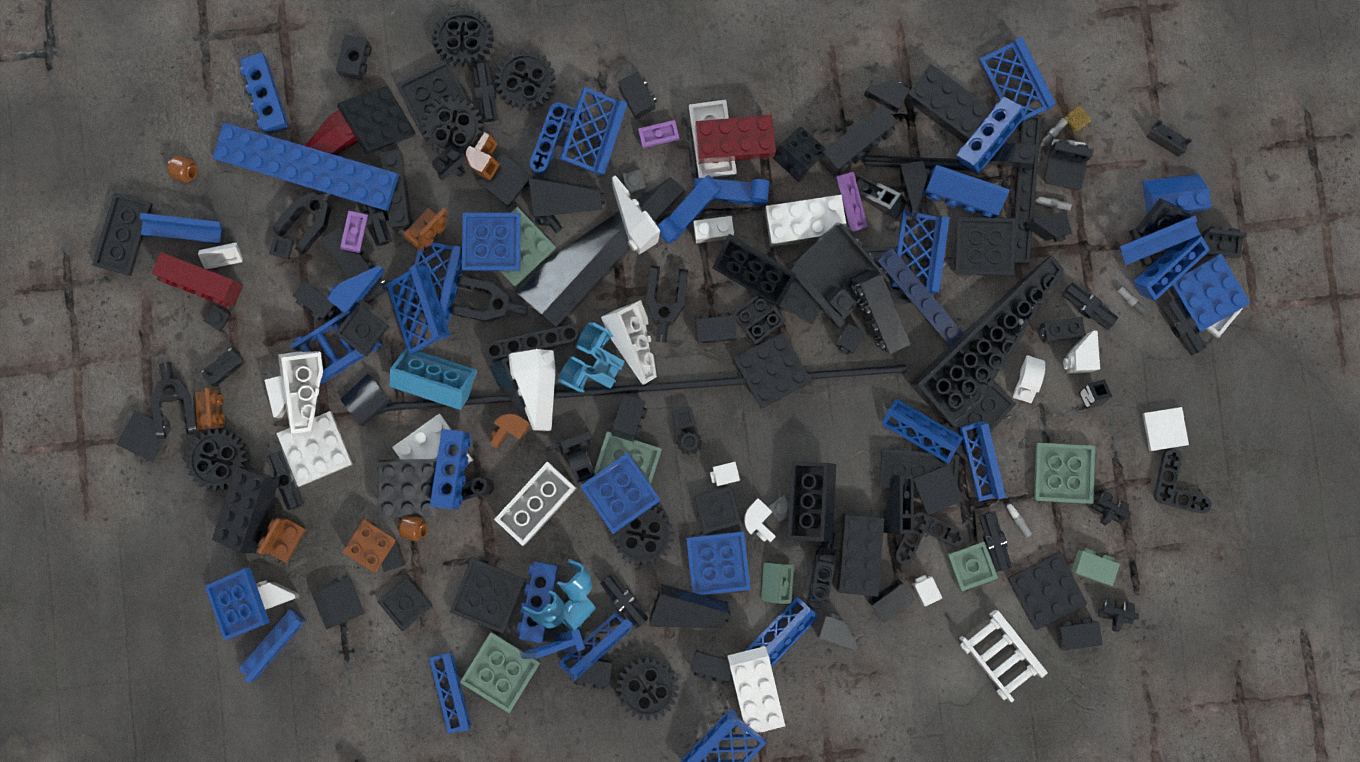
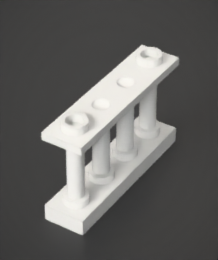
(1009, 637)

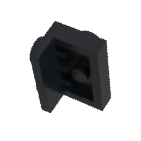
(1223, 241)

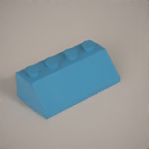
(432, 378)

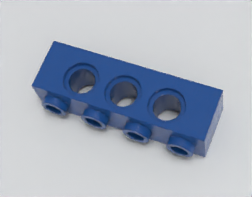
(277, 119)
(1000, 130)
(1170, 267)
(445, 459)
(549, 572)

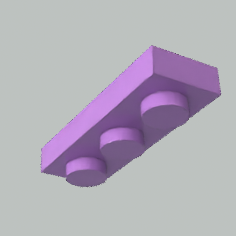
(852, 201)

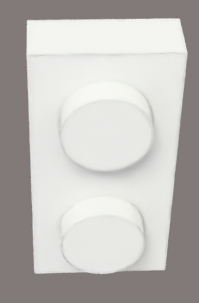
(220, 256)

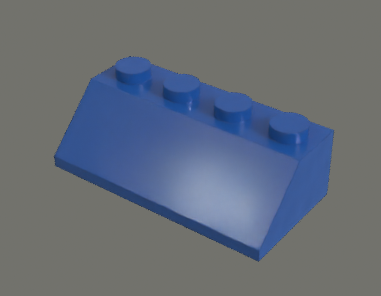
(965, 192)

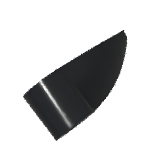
(473, 488)

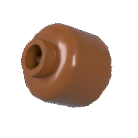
(182, 168)
(412, 527)

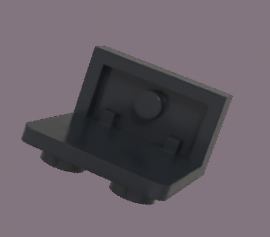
(799, 153)
(1067, 164)

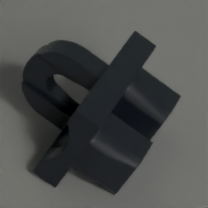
(451, 164)
(1110, 511)
(1118, 616)

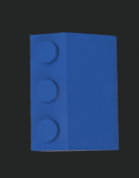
(1183, 191)

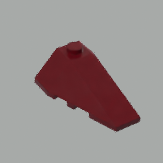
(333, 135)

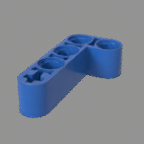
(552, 139)
(742, 192)
(689, 209)

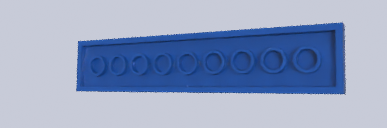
(305, 166)

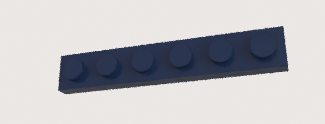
(919, 296)

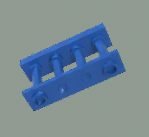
(336, 365)

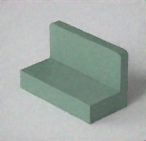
(777, 583)

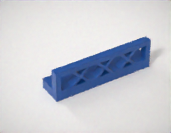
(181, 228)
(1159, 240)
(923, 428)
(989, 458)
(787, 636)
(272, 645)
(599, 649)
(455, 691)

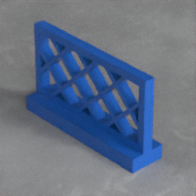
(1031, 71)
(608, 137)
(937, 249)
(449, 281)
(428, 303)
(565, 642)
(718, 733)

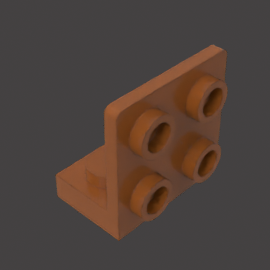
(425, 228)
(209, 409)
(281, 539)
(369, 545)

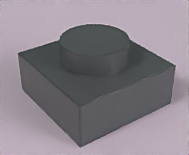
(634, 181)
(780, 508)

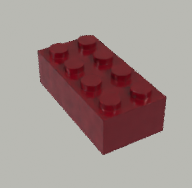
(735, 139)
(191, 277)

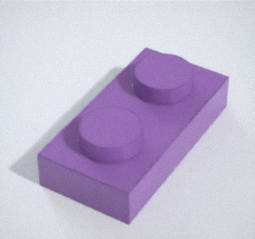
(658, 134)
(354, 231)

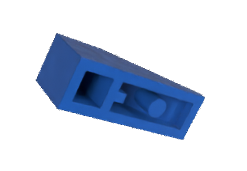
(353, 290)

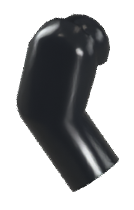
(549, 220)

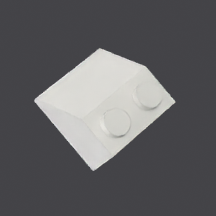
(1083, 355)

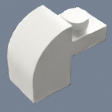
(1030, 379)
(754, 517)

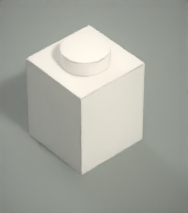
(725, 474)
(926, 590)

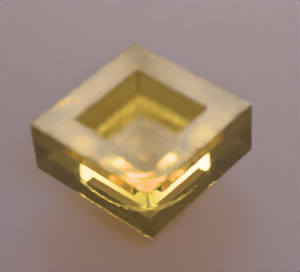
(1078, 119)

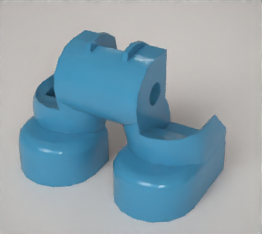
(605, 368)
(575, 610)

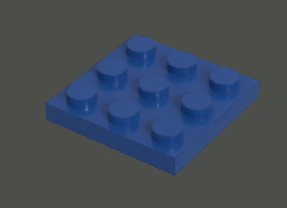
(491, 242)
(1210, 292)
(620, 493)
(718, 563)
(237, 604)

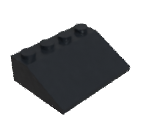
(754, 270)

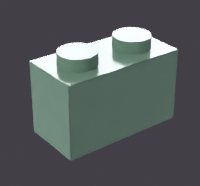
(1095, 567)

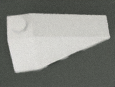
(639, 226)
(631, 339)
(536, 379)
(301, 382)

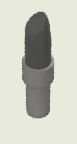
(1053, 132)
(1132, 300)

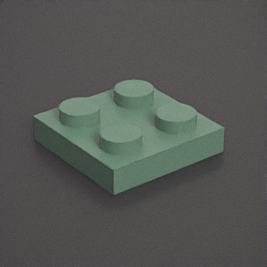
(972, 566)

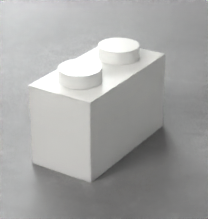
(713, 229)

